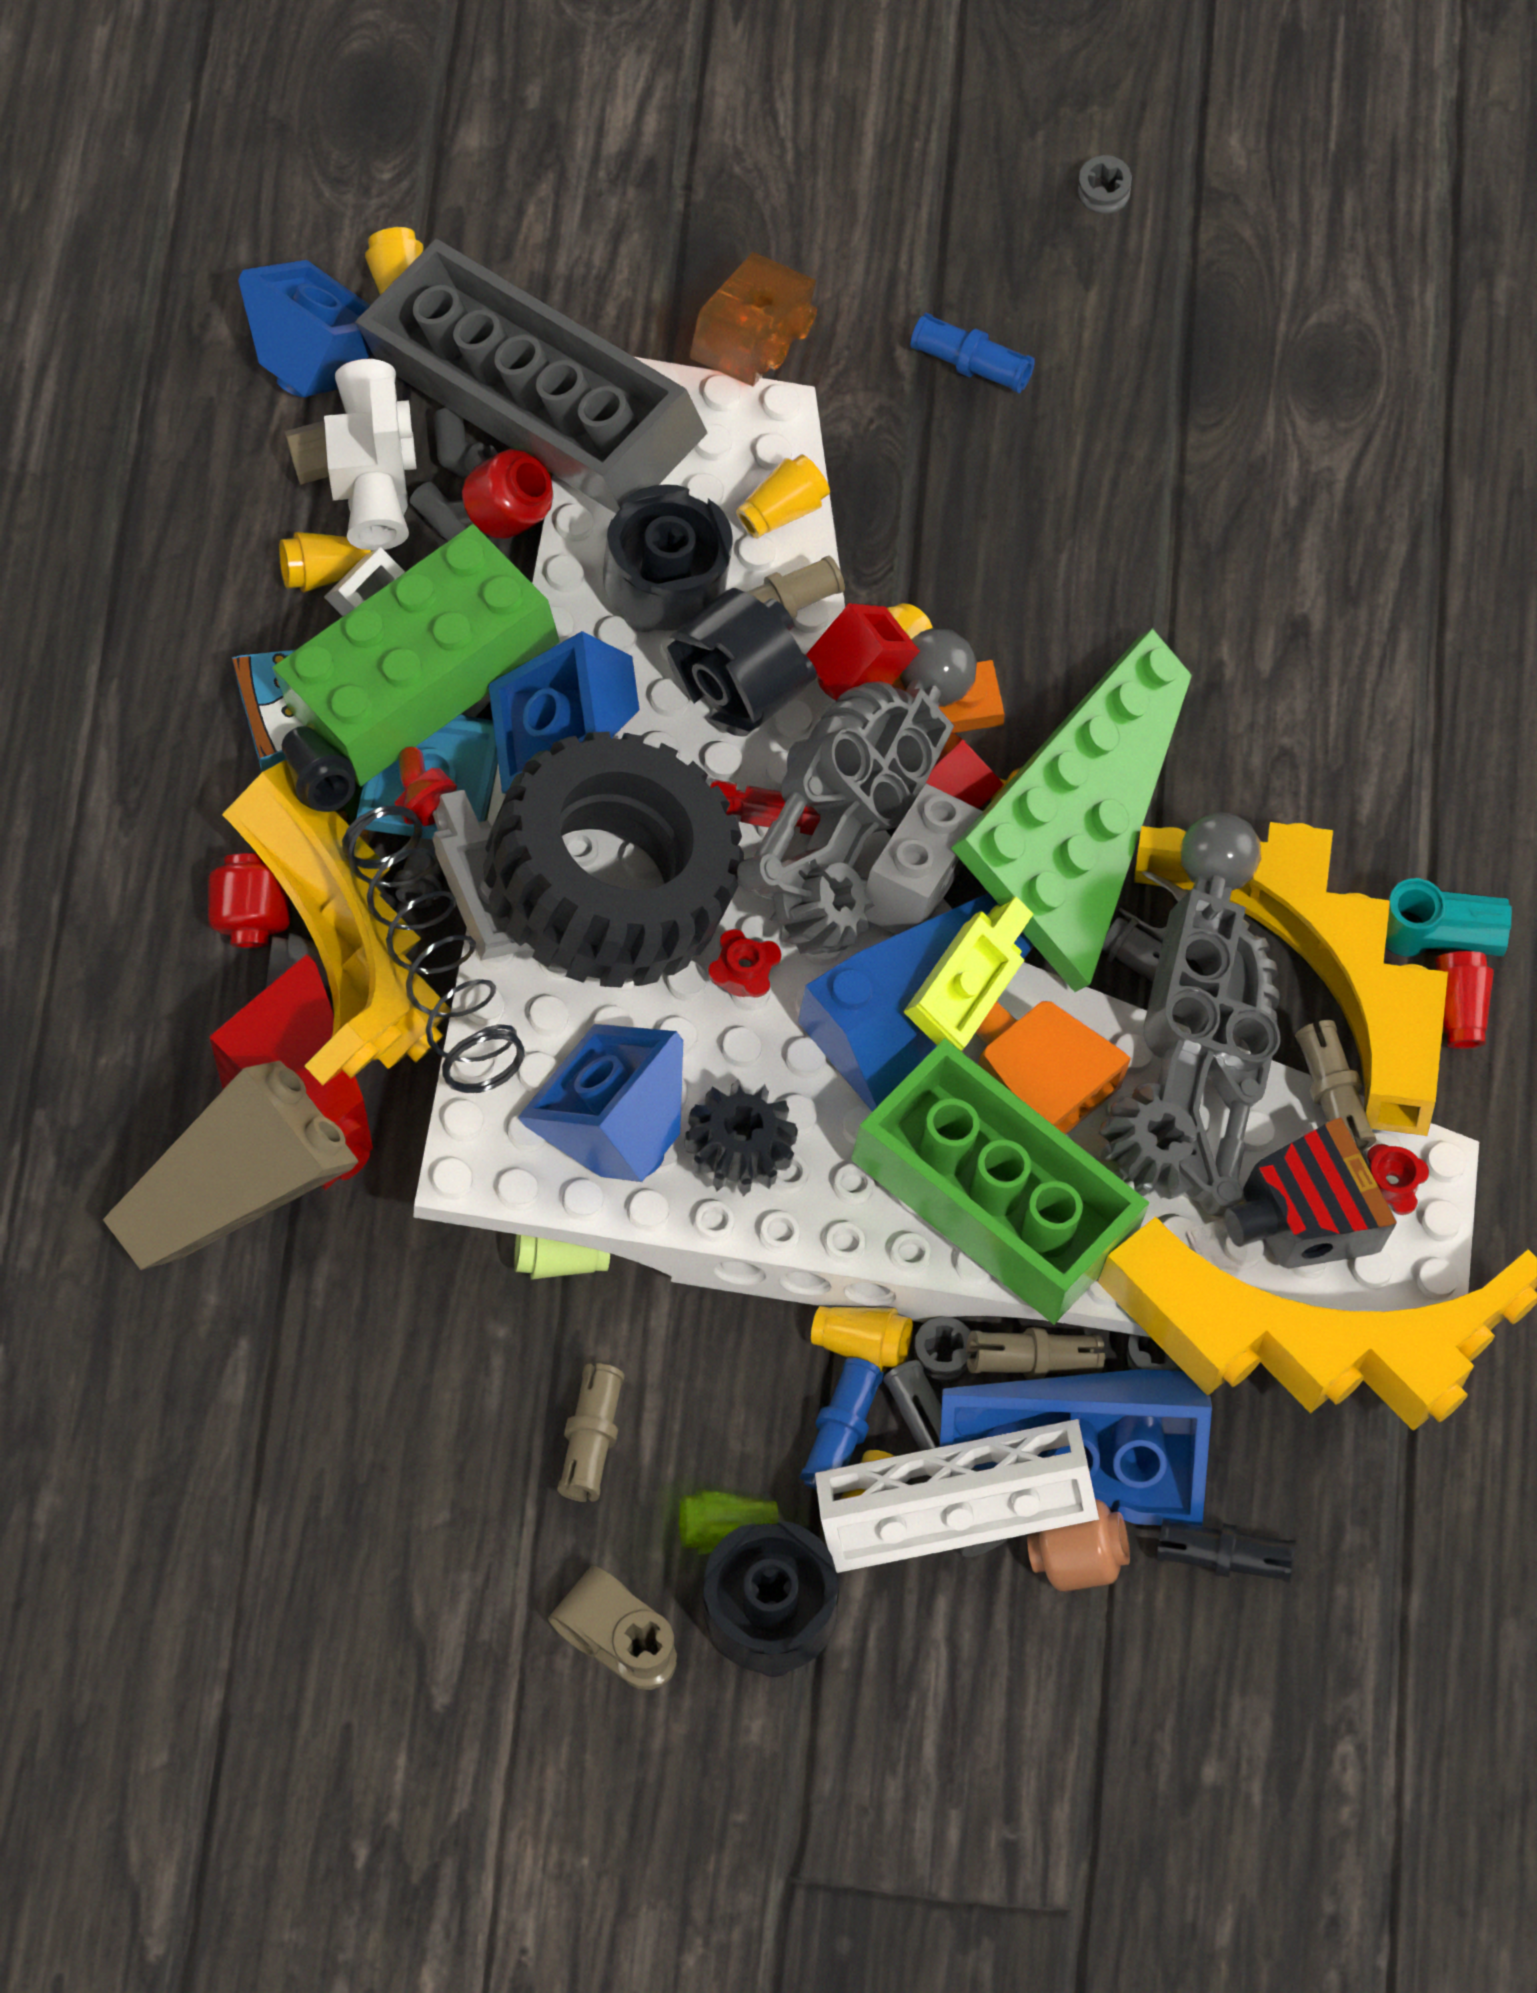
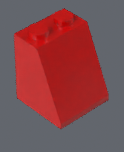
(291, 1026)

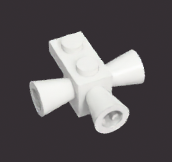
(370, 454)

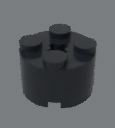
(666, 557)
(740, 660)
(769, 1560)

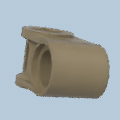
(609, 1621)

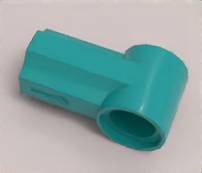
(1448, 919)

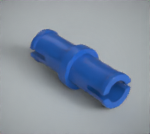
(972, 352)
(843, 1422)

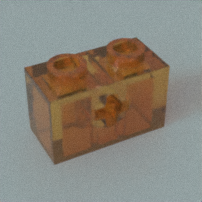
(754, 319)

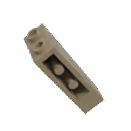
(231, 1166)

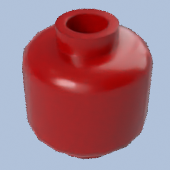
(507, 494)
(247, 901)

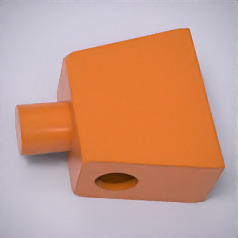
(1051, 1062)

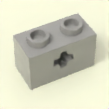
(918, 861)

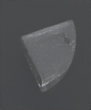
(1215, 1246)

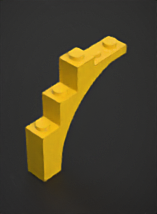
(366, 984)
(1389, 1007)
(1225, 1328)

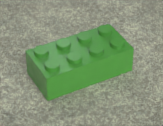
(417, 653)
(998, 1180)

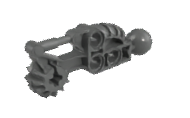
(861, 778)
(1161, 1122)

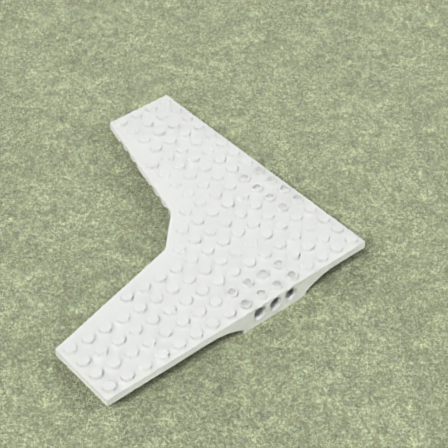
(825, 1224)

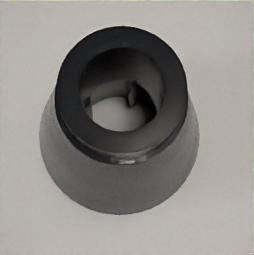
(318, 771)

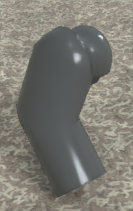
(451, 445)

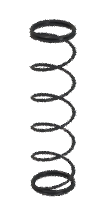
(485, 1034)

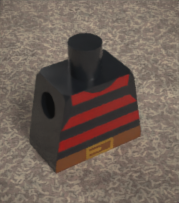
(1313, 1202)

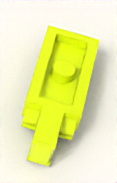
(970, 975)

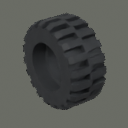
(631, 793)

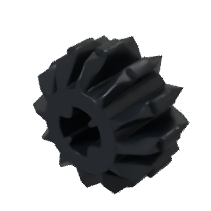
(715, 1142)

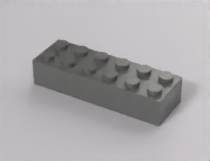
(531, 376)

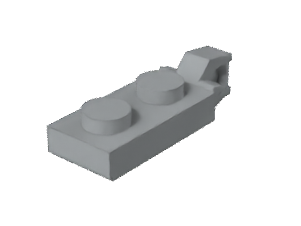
(461, 855)

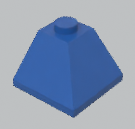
(302, 324)
(558, 695)
(614, 1101)

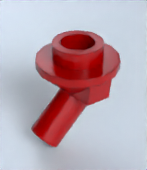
(421, 787)

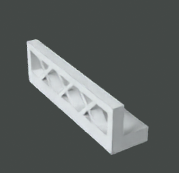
(957, 1503)

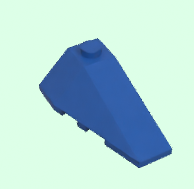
(860, 1003)
(1138, 1430)

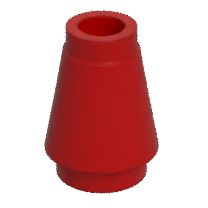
(1466, 998)

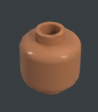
(1082, 1553)

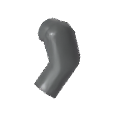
(444, 516)

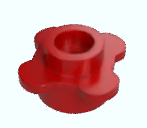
(741, 980)
(1403, 1165)

